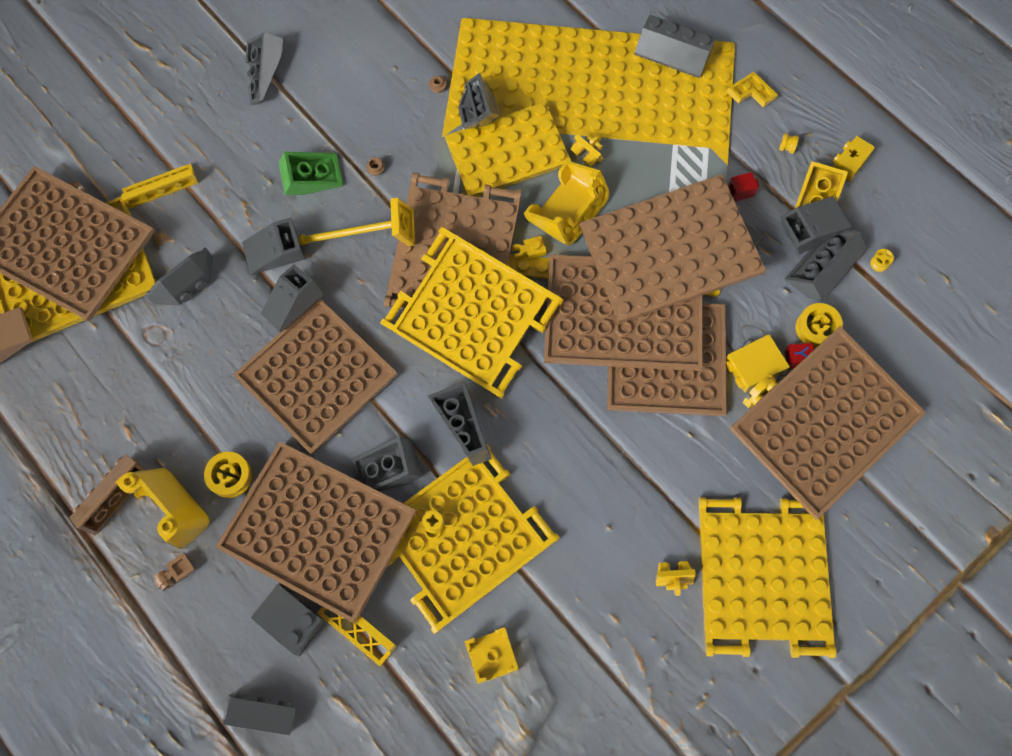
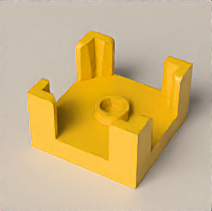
(491, 656)

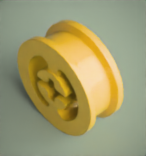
(823, 315)
(223, 488)

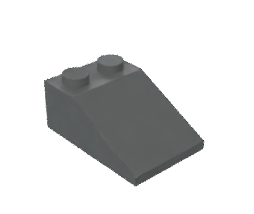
(388, 465)
(288, 620)

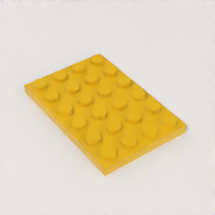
(507, 150)

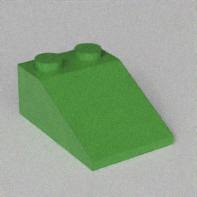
(309, 172)

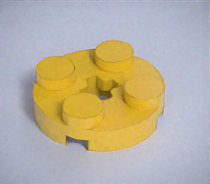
(760, 391)

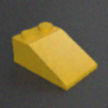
(821, 183)

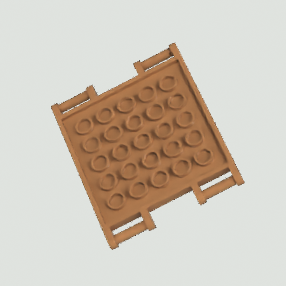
(477, 220)

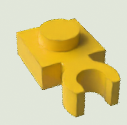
(531, 247)

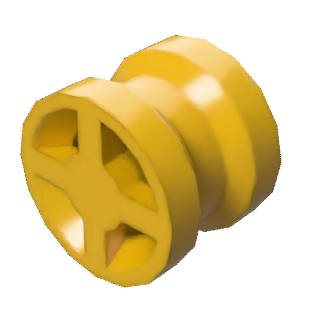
(788, 143)
(885, 256)
(433, 526)

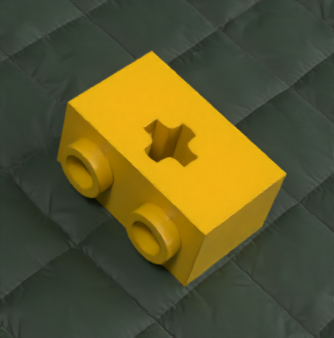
(853, 157)

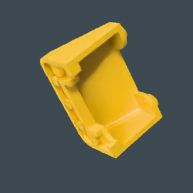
(574, 201)
(183, 516)

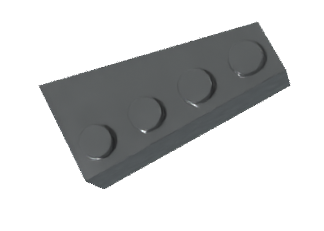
(461, 419)

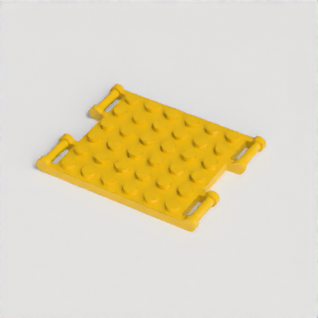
(471, 311)
(479, 544)
(764, 578)

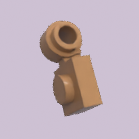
(178, 569)

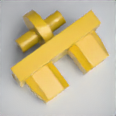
(581, 145)
(675, 579)

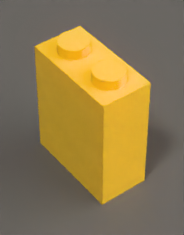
(756, 362)

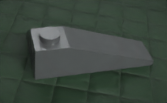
(263, 57)

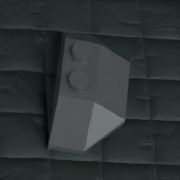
(477, 104)
(183, 280)

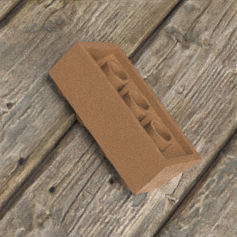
(105, 498)

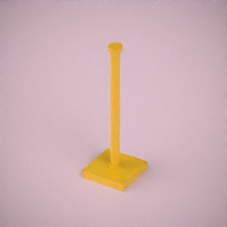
(401, 223)

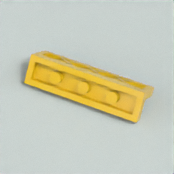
(159, 186)
(366, 627)

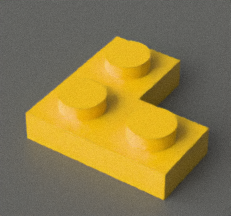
(752, 86)

